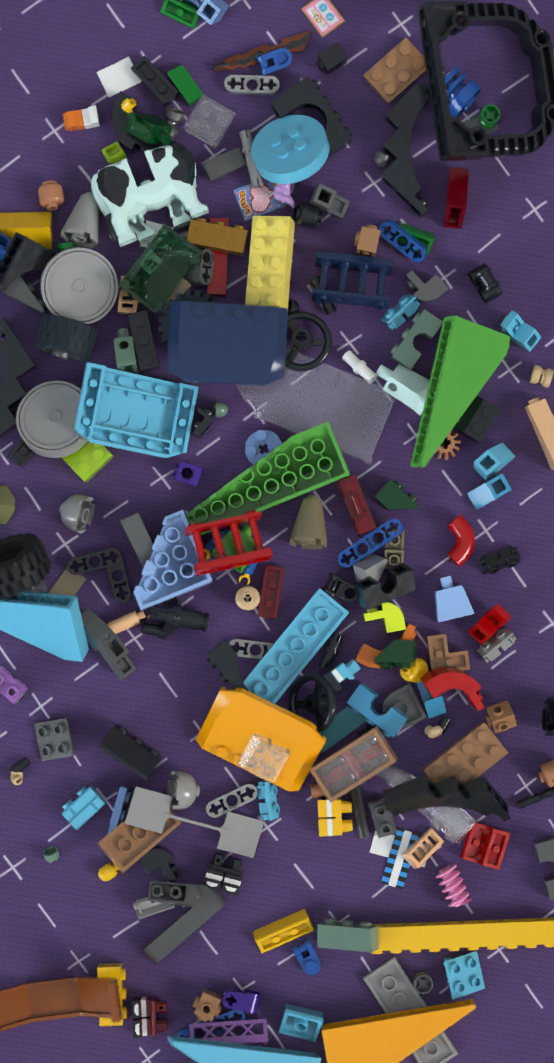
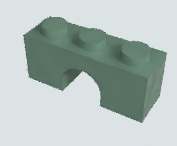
(425, 325)

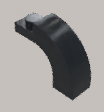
(119, 122)

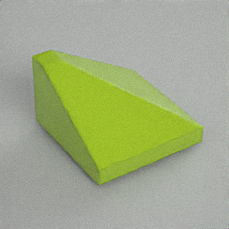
(114, 153)

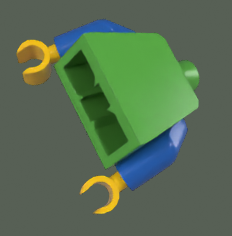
(230, 550)

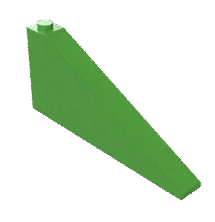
(462, 366)

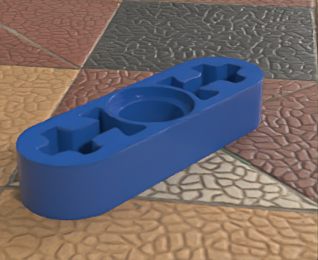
(403, 248)

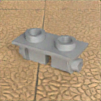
(503, 638)
(146, 908)

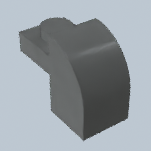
(329, 201)
(426, 292)

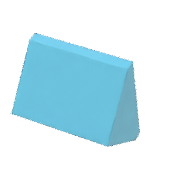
(301, 1022)

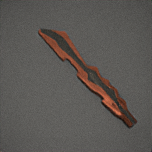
(293, 44)

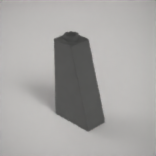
(138, 536)

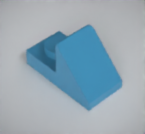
(432, 705)

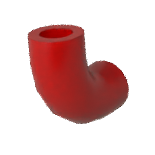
(464, 540)

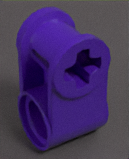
(243, 1000)

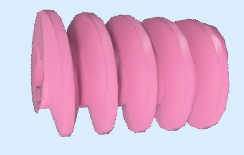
(453, 886)

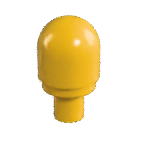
(108, 872)

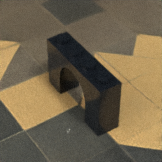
(307, 95)

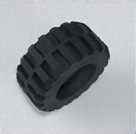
(22, 564)

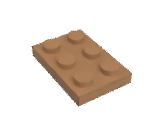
(396, 71)

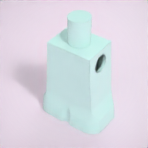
(405, 386)

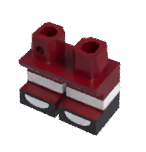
(145, 1016)

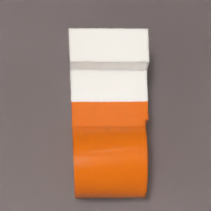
(81, 119)

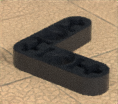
(111, 567)

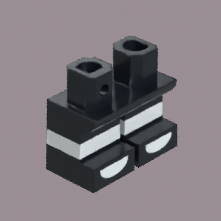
(232, 878)

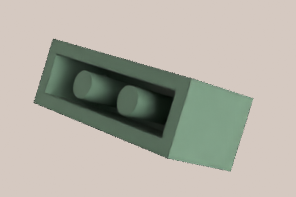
(347, 935)

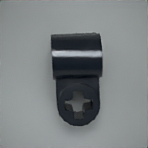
(485, 283)

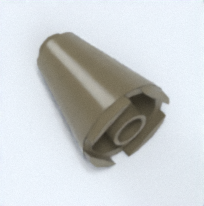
(309, 525)

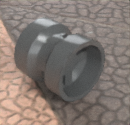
(422, 982)

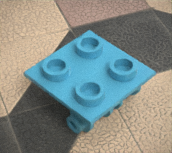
(464, 974)

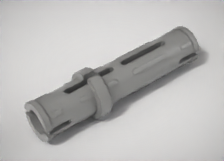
(255, 177)

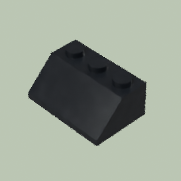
(130, 751)

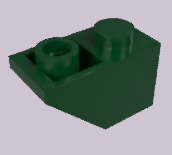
(394, 498)
(398, 653)

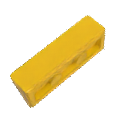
(283, 931)

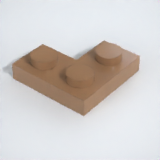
(440, 656)

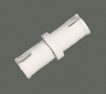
(359, 367)

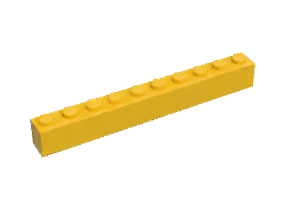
(465, 935)

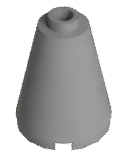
(83, 222)

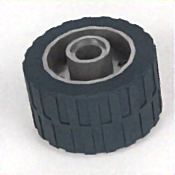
(65, 338)

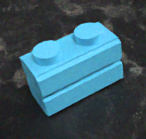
(83, 807)

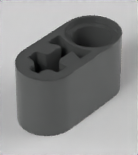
(203, 271)

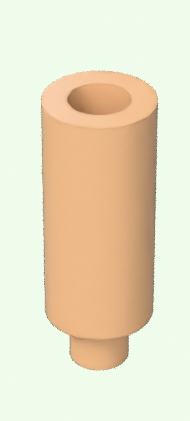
(126, 621)

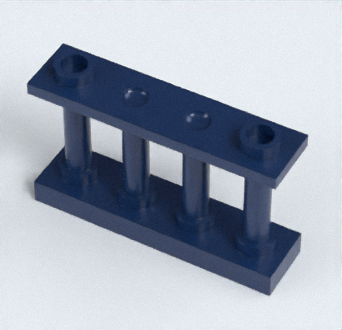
(358, 263)

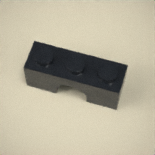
(143, 341)
(399, 583)

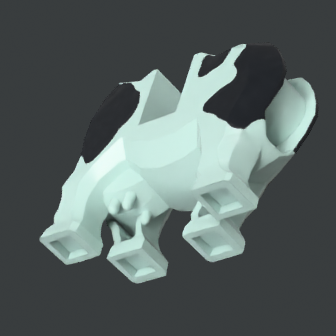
(127, 204)

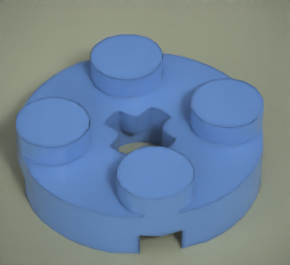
(259, 438)

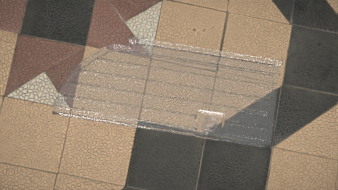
(320, 395)

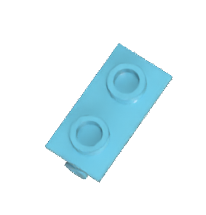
(406, 305)
(270, 808)

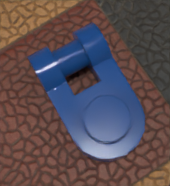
(281, 58)
(310, 963)

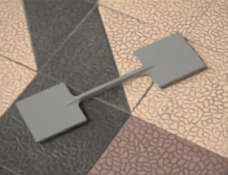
(151, 810)

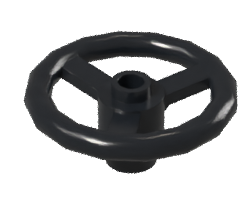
(299, 333)
(316, 702)

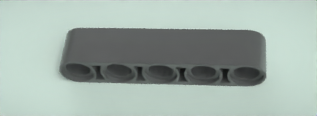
(182, 928)

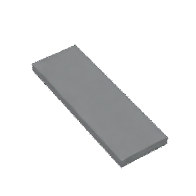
(397, 993)

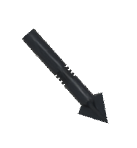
(535, 798)

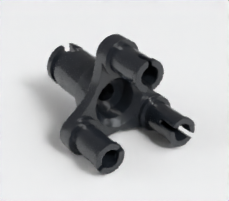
(172, 618)

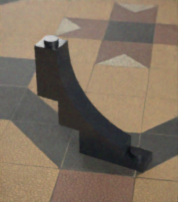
(400, 173)
(15, 366)
(450, 792)

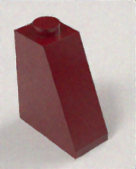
(456, 197)

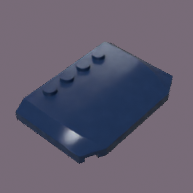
(227, 343)

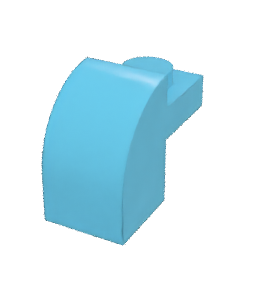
(520, 332)

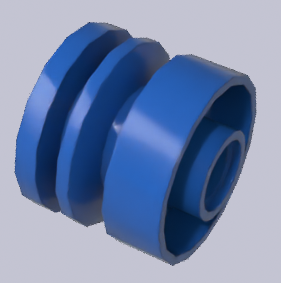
(460, 95)

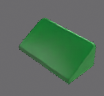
(181, 11)
(185, 85)
(423, 236)

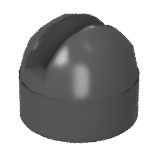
(381, 159)

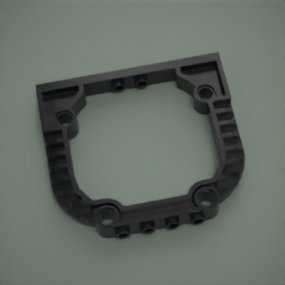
(453, 137)

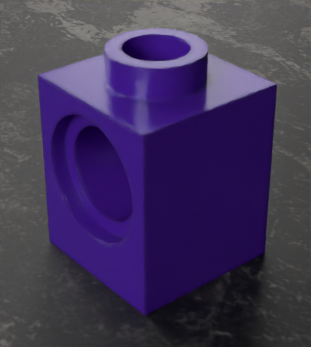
(194, 480)

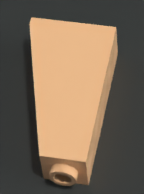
(543, 424)

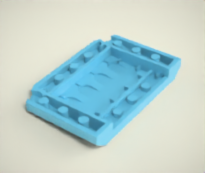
(135, 412)

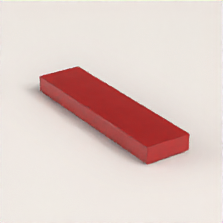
(219, 277)

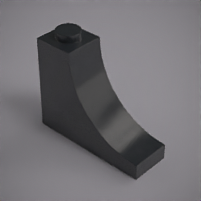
(22, 257)

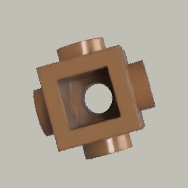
(500, 717)
(209, 999)

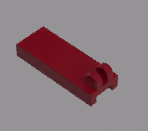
(271, 592)

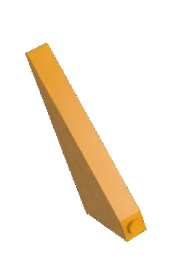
(389, 1035)

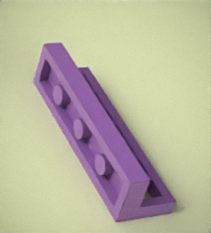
(252, 1039)

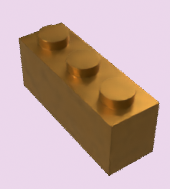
(217, 236)

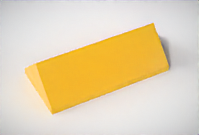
(33, 225)

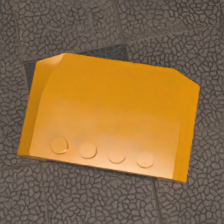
(241, 713)

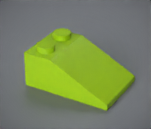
(88, 460)

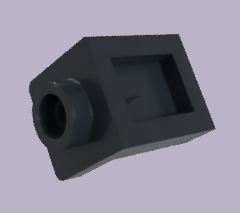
(203, 425)

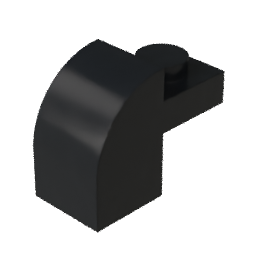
(157, 858)

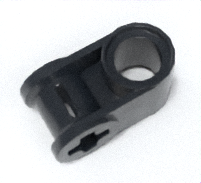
(339, 587)

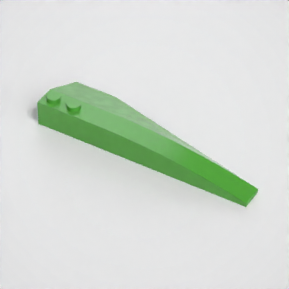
(287, 472)

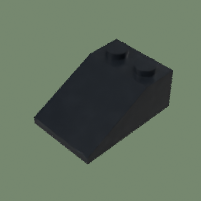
(477, 419)

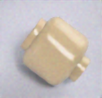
(254, 595)

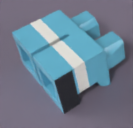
(341, 672)

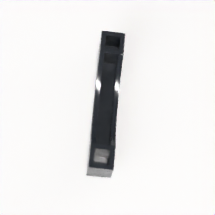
(226, 660)

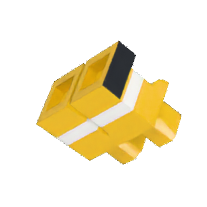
(330, 817)

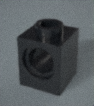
(331, 58)

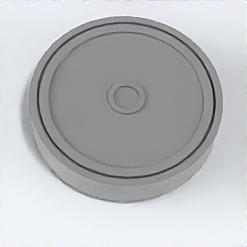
(79, 285)
(48, 419)

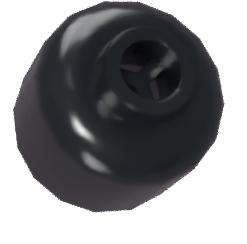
(307, 215)

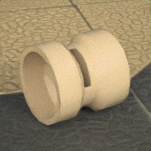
(546, 376)

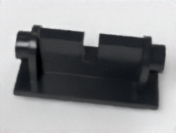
(492, 564)

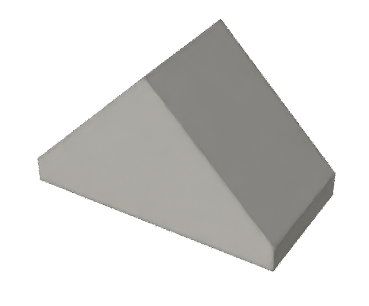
(370, 567)

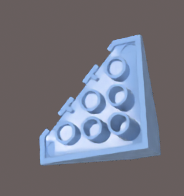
(171, 565)

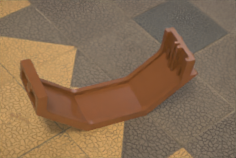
(59, 1000)

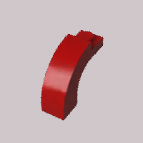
(448, 678)

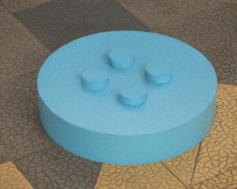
(290, 149)

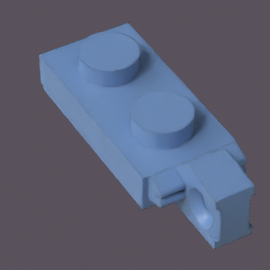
(118, 811)

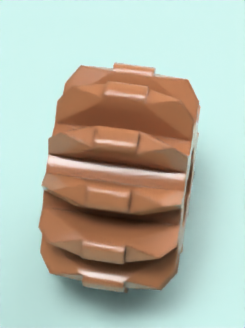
(449, 449)

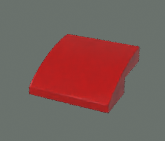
(485, 845)

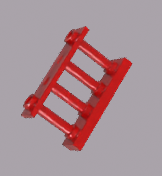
(240, 558)

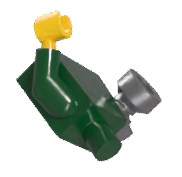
(151, 127)

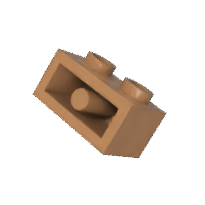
(367, 241)

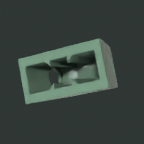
(125, 352)

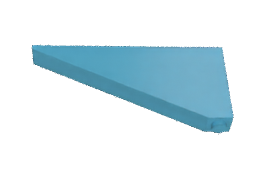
(46, 622)
(223, 1052)

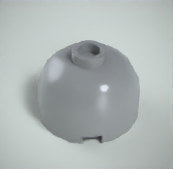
(77, 512)
(183, 790)

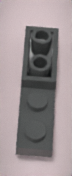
(108, 643)

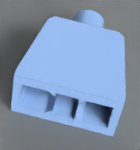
(451, 601)

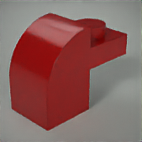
(489, 623)

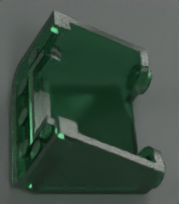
(160, 269)

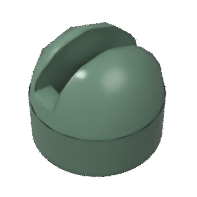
(220, 409)
(51, 854)

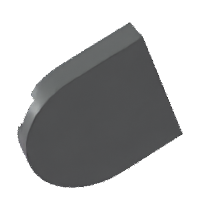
(407, 701)

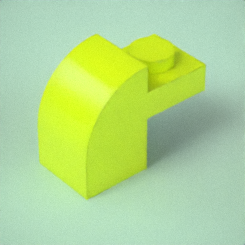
(390, 613)

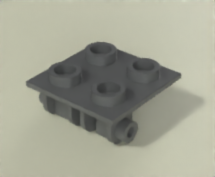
(54, 739)

